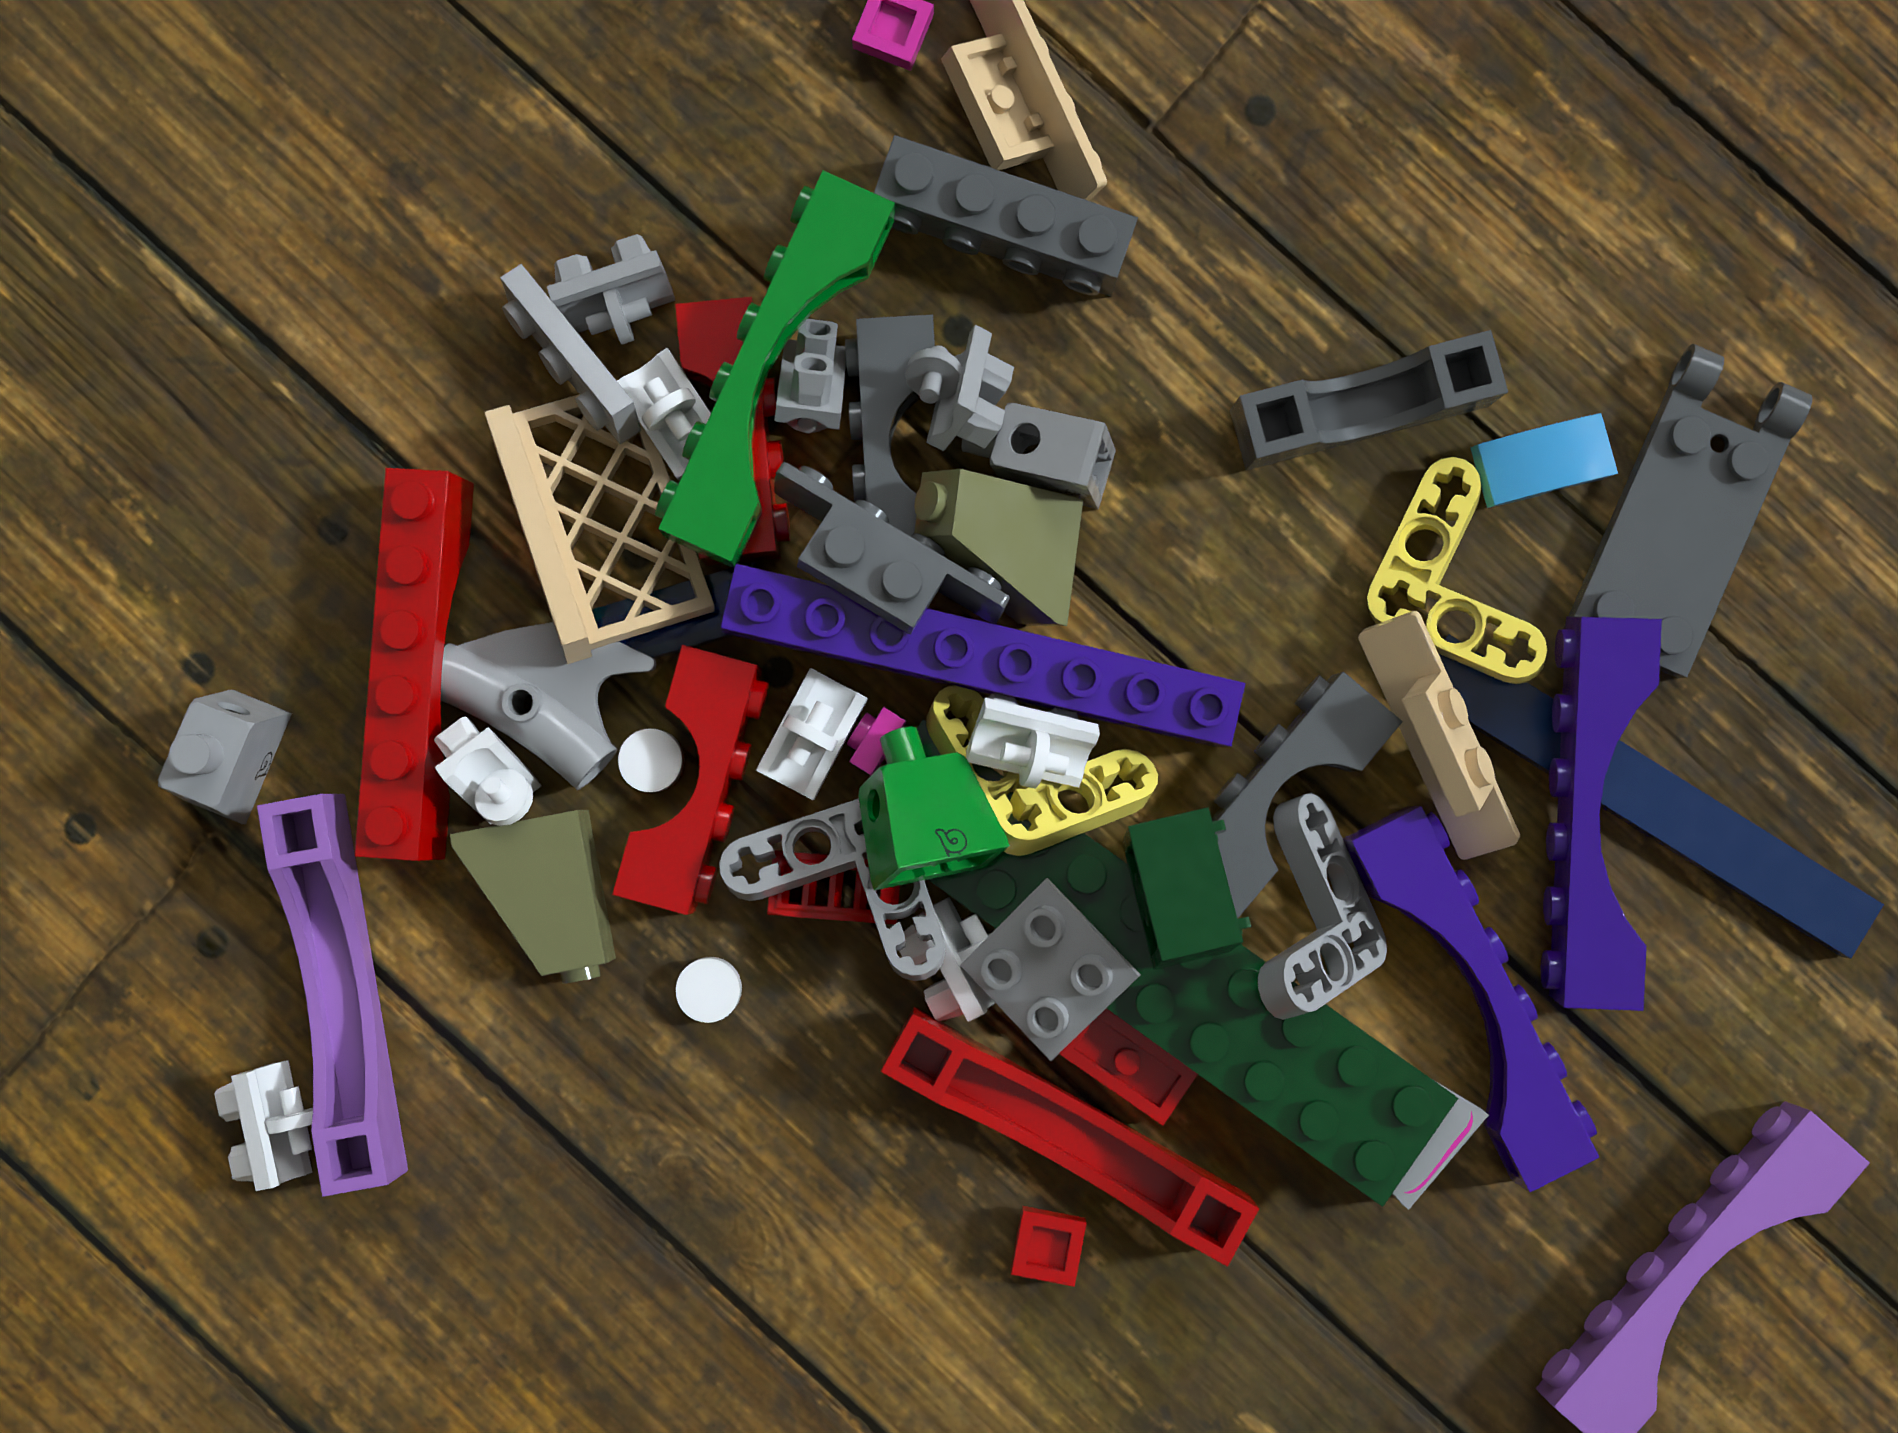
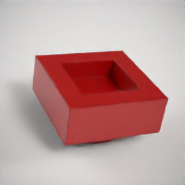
(1048, 1246)

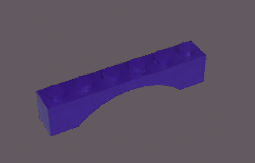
(1606, 678)
(1528, 1108)

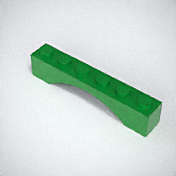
(830, 251)

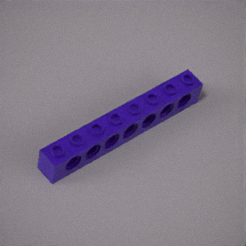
(985, 659)

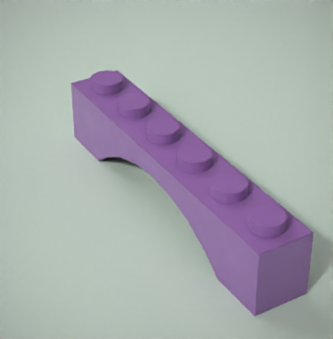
(353, 1086)
(1783, 1173)

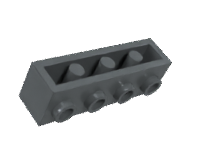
(1005, 217)

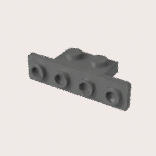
(877, 562)

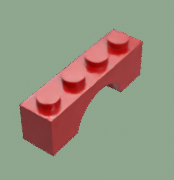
(705, 342)
(671, 861)

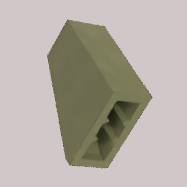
(1009, 531)
(545, 889)

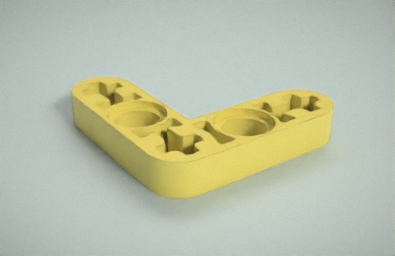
(1424, 577)
(1041, 806)

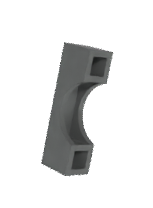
(880, 362)
(1389, 398)
(1336, 728)

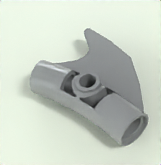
(565, 723)

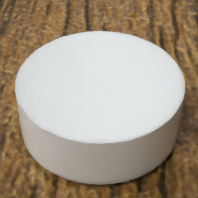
(651, 760)
(708, 989)

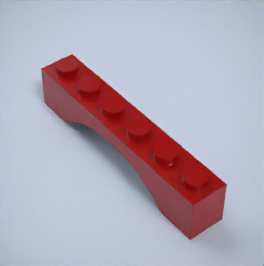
(419, 563)
(1071, 1133)

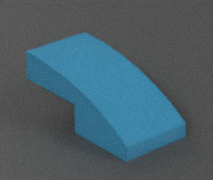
(1544, 460)

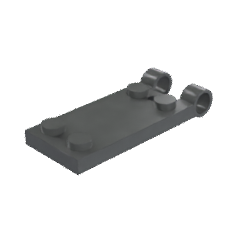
(1688, 510)

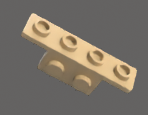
(1020, 100)
(1439, 735)

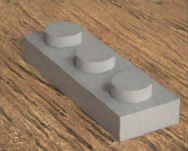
(568, 356)

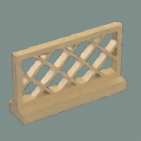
(553, 549)

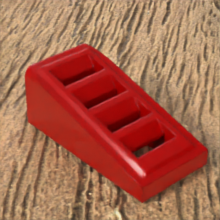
(781, 906)

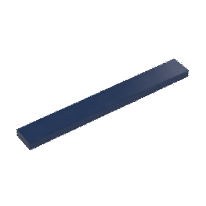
(1679, 817)

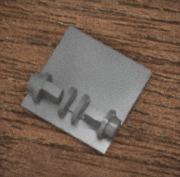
(1049, 969)

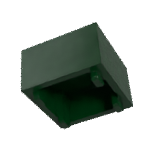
(1182, 888)

